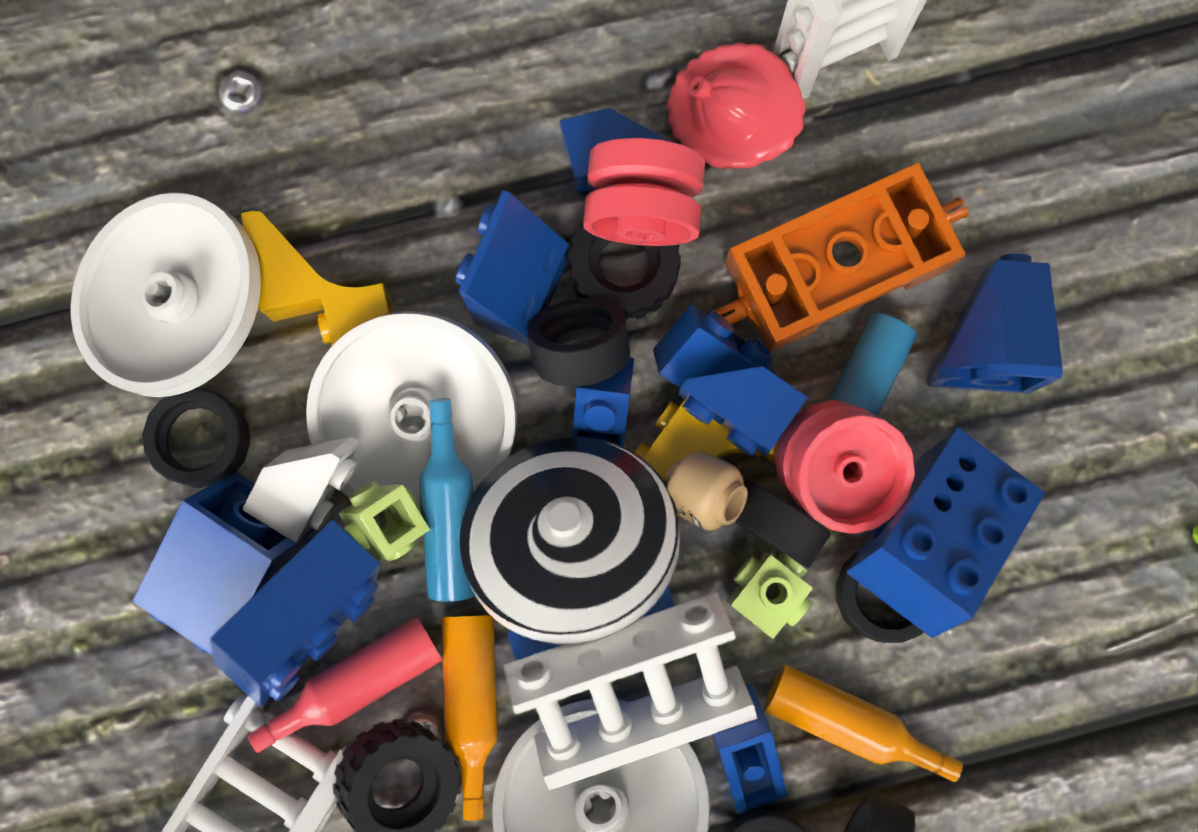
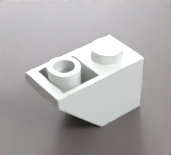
(298, 484)

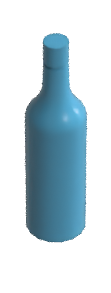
(874, 362)
(444, 495)

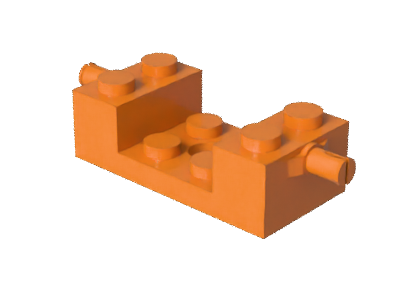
(794, 284)

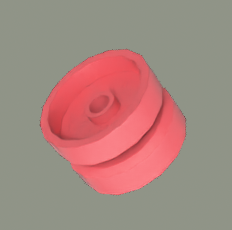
(644, 192)
(845, 466)

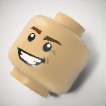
(706, 490)

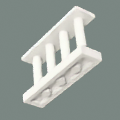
(829, 30)
(644, 725)
(299, 814)

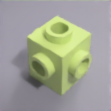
(398, 515)
(784, 607)

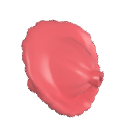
(736, 106)

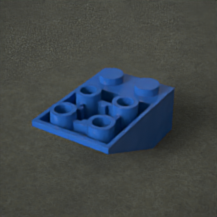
(512, 268)

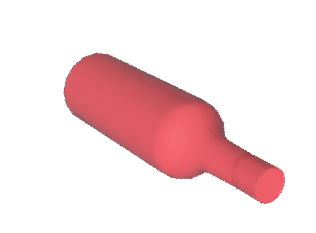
(354, 682)

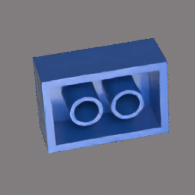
(296, 615)

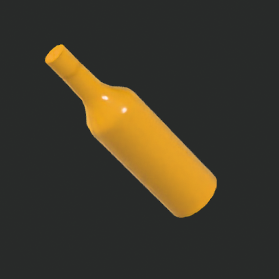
(470, 701)
(851, 723)

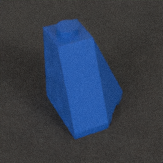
(1004, 333)

